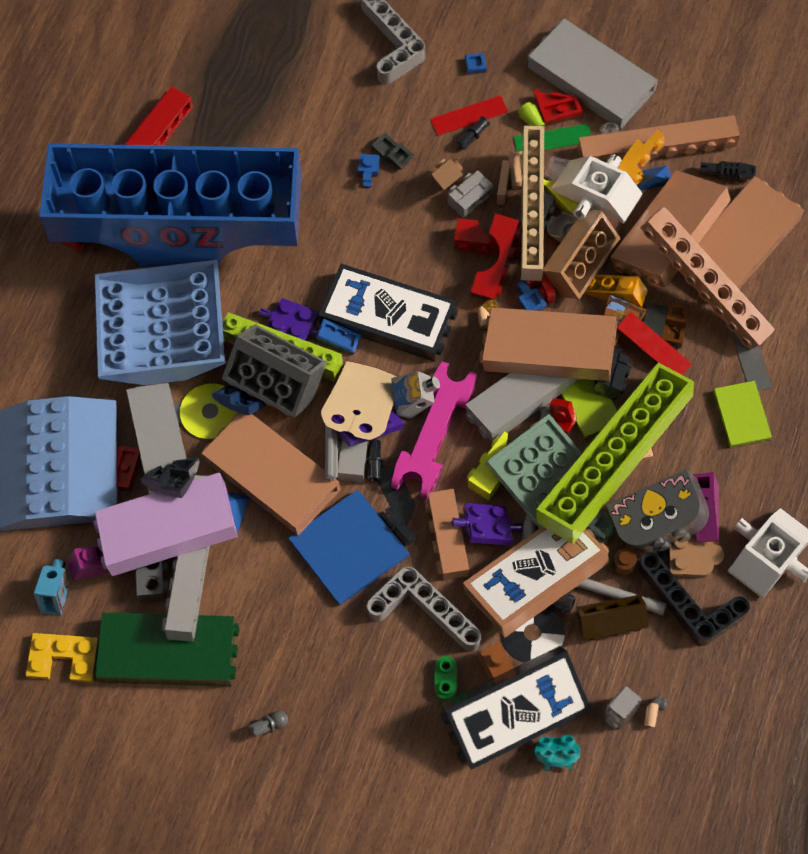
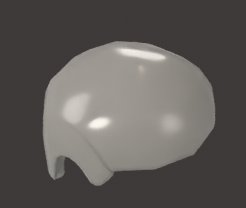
(560, 225)

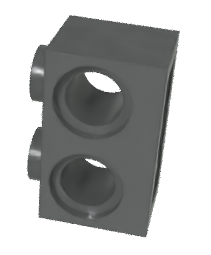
(147, 577)

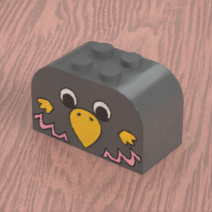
(661, 513)

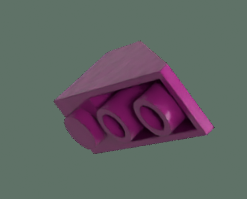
(710, 490)
(85, 562)

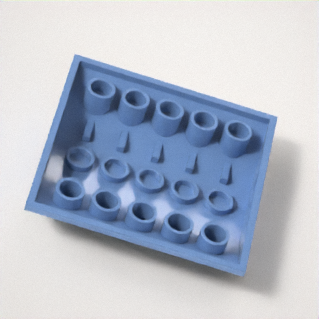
(159, 323)
(57, 461)

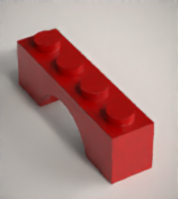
(503, 232)
(472, 238)

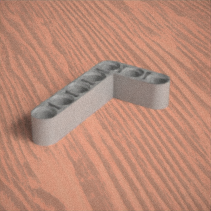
(395, 30)
(427, 604)

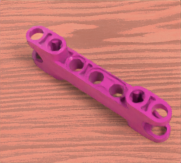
(421, 463)

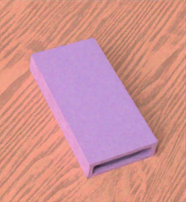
(164, 525)

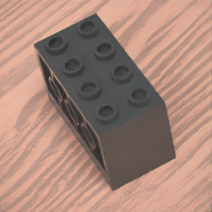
(274, 370)

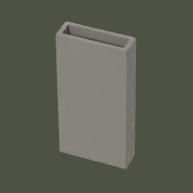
(592, 73)

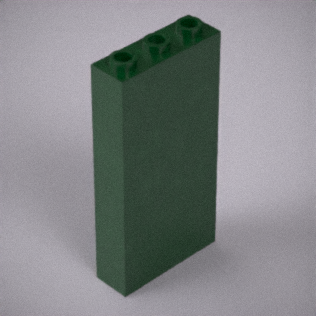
(138, 651)

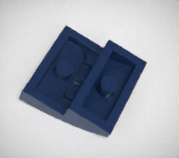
(238, 400)

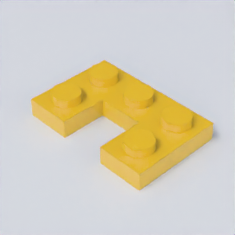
(76, 648)

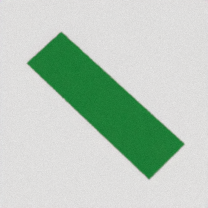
(559, 137)

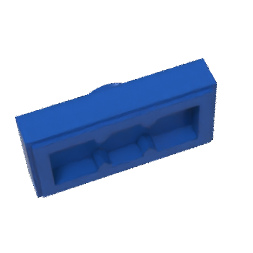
(338, 336)

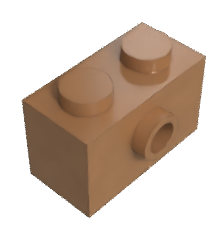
(447, 172)

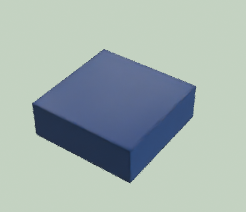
(475, 63)

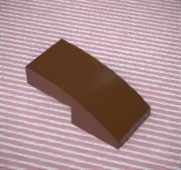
(675, 325)

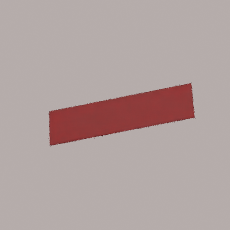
(468, 115)
(653, 344)

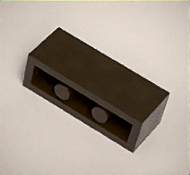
(612, 617)

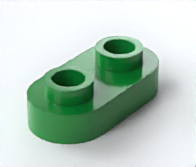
(445, 677)

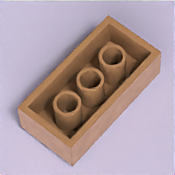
(581, 254)

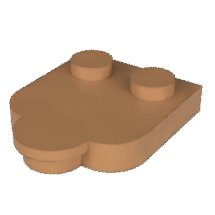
(694, 558)

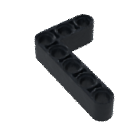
(687, 604)

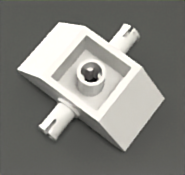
(598, 187)
(762, 567)

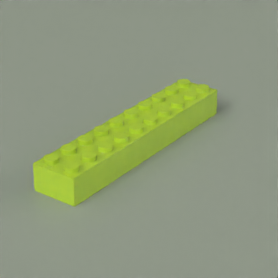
(614, 453)

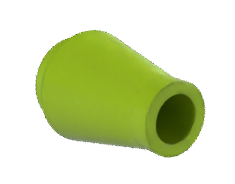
(530, 115)

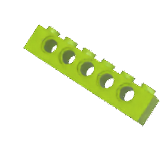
(235, 325)

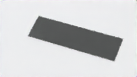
(752, 364)

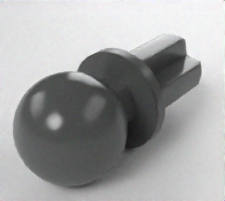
(278, 720)

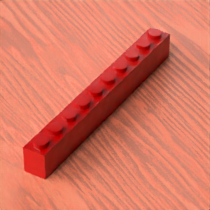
(156, 128)

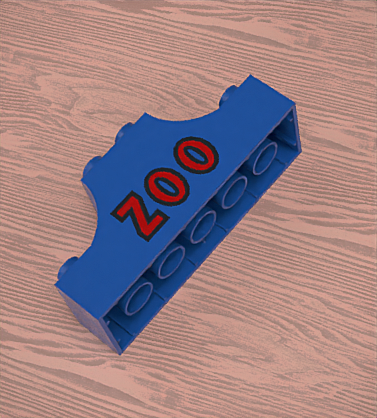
(172, 199)

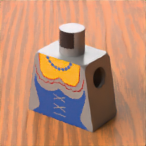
(413, 393)

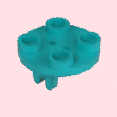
(557, 751)

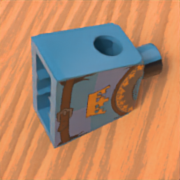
(52, 588)

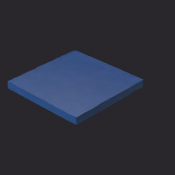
(349, 547)

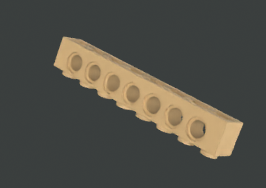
(532, 203)

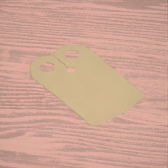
(362, 390)

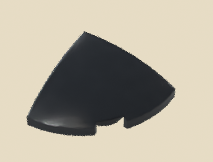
(172, 478)

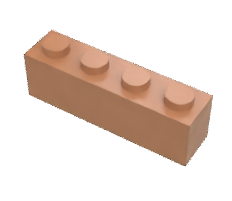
(449, 539)

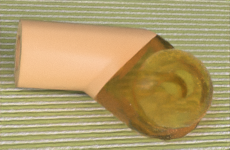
(485, 310)

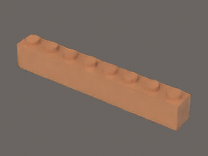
(679, 139)

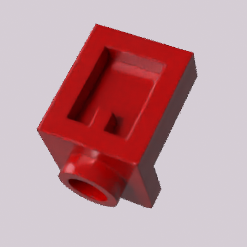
(544, 287)
(563, 414)

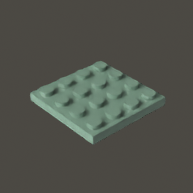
(535, 464)

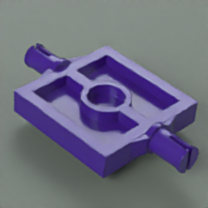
(292, 319)
(487, 524)

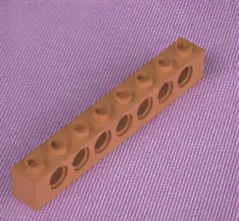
(717, 279)

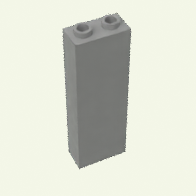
(513, 401)
(156, 426)

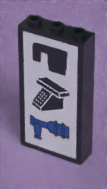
(389, 312)
(515, 707)

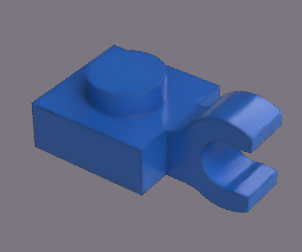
(368, 167)
(530, 298)

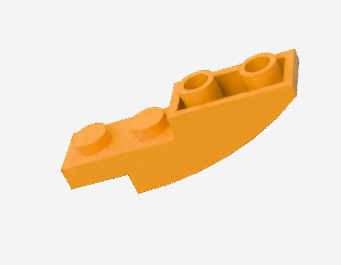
(640, 154)

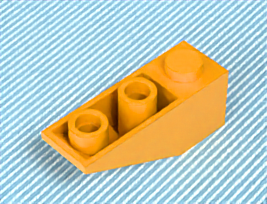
(623, 287)

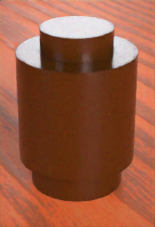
(624, 562)

